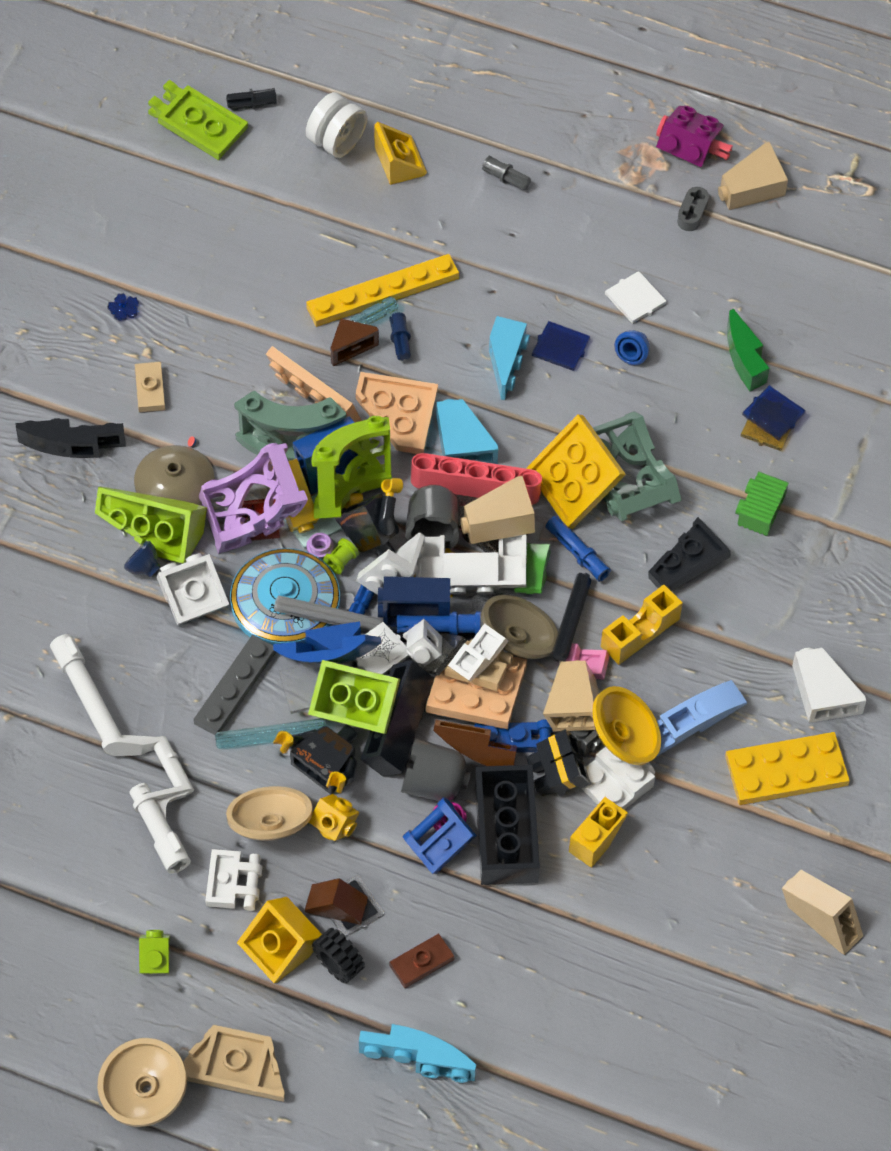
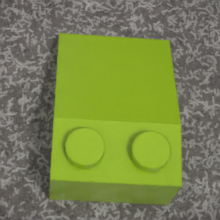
(354, 697)

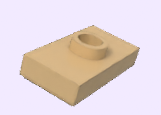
(149, 387)

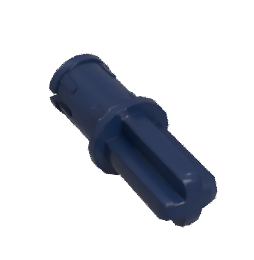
(400, 336)

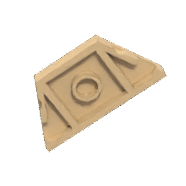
(236, 1063)

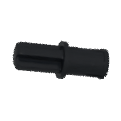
(251, 98)

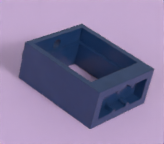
(413, 598)

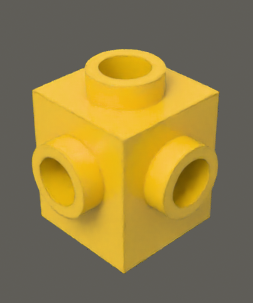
(334, 817)

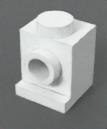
(419, 646)

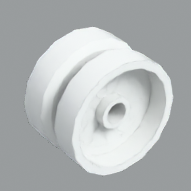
(336, 125)

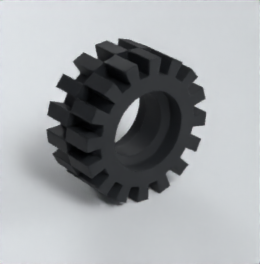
(338, 955)

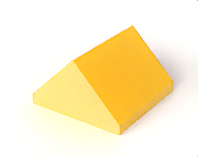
(397, 154)

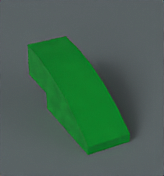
(746, 352)

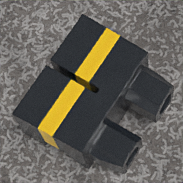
(561, 762)

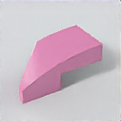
(596, 659)

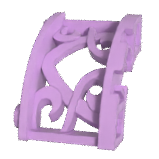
(259, 471)

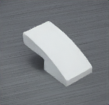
(479, 654)

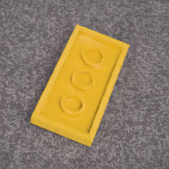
(787, 768)

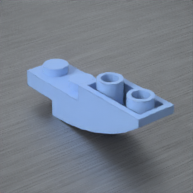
(698, 714)

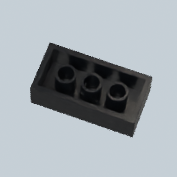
(507, 824)

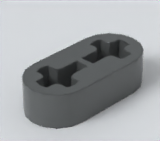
(697, 210)

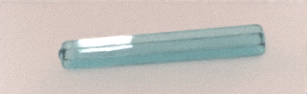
(264, 733)

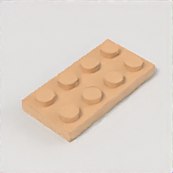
(306, 383)

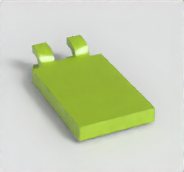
(197, 119)

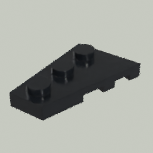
(690, 557)

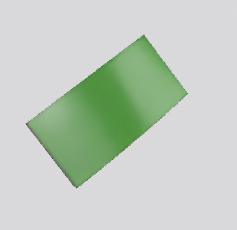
(535, 568)

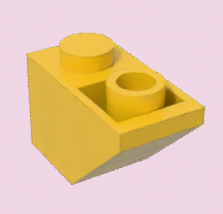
(597, 832)

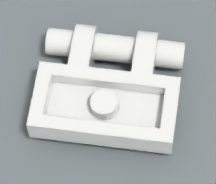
(223, 879)

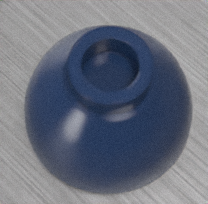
(143, 560)

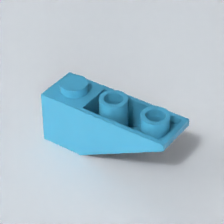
(505, 346)

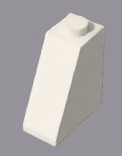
(825, 687)

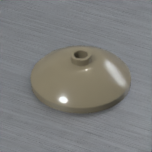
(156, 479)
(523, 624)

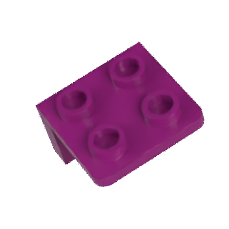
(689, 134)

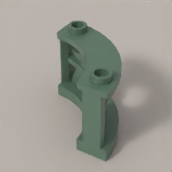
(261, 418)
(662, 484)

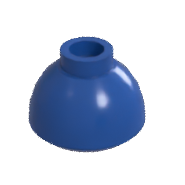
(632, 347)

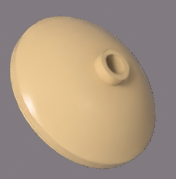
(269, 813)
(135, 1066)

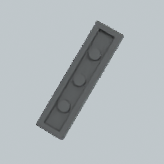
(234, 685)

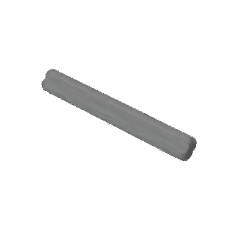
(323, 613)

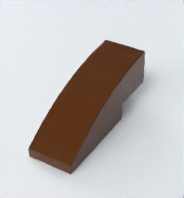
(475, 743)

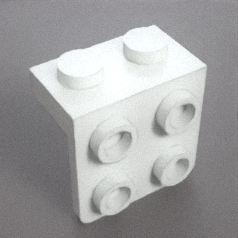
(392, 564)

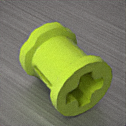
(341, 555)

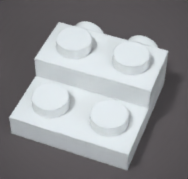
(192, 588)
(617, 779)

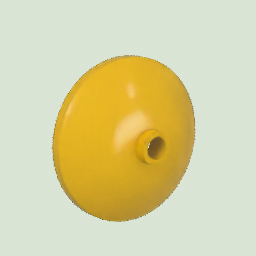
(626, 725)

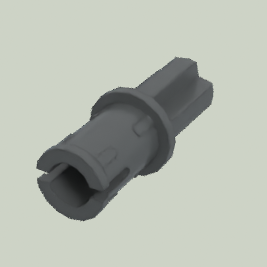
(506, 172)

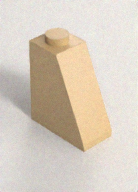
(754, 179)
(499, 513)
(572, 698)
(824, 910)

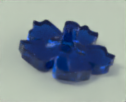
(123, 307)

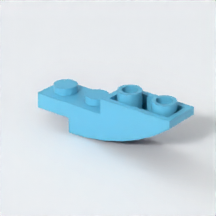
(431, 1054)

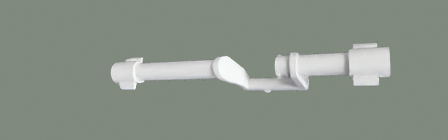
(149, 804)

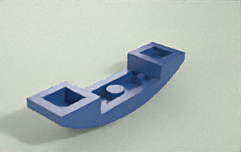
(352, 648)

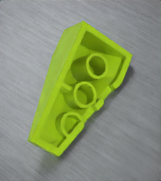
(166, 522)

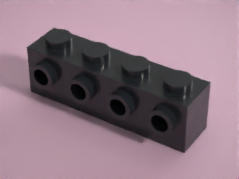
(389, 751)

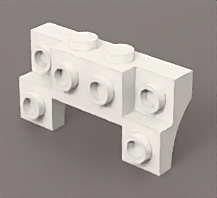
(476, 570)

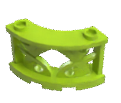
(334, 488)

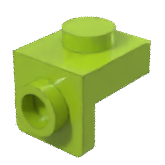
(154, 952)

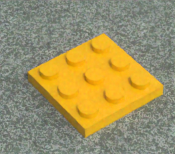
(576, 471)

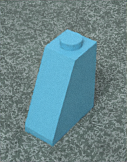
(463, 433)

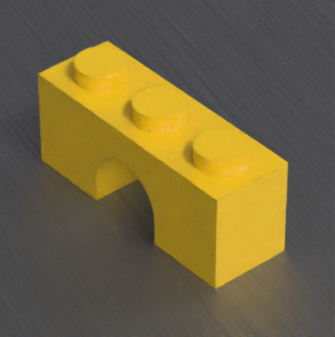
(628, 636)

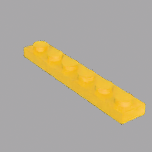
(394, 285)

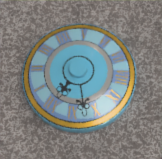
(285, 574)

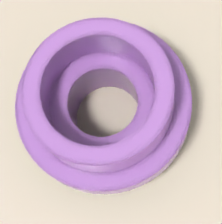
(320, 539)

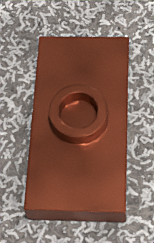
(421, 960)

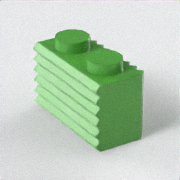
(762, 503)

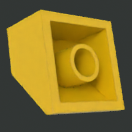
(279, 938)

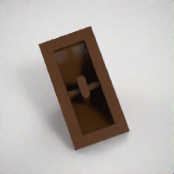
(352, 339)
(337, 901)

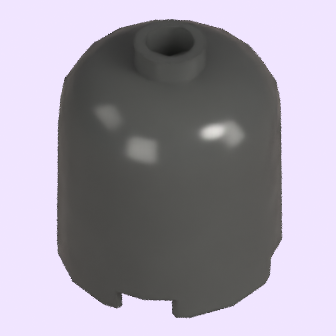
(433, 512)
(435, 772)

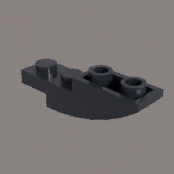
(60, 439)

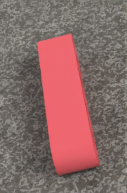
(470, 476)

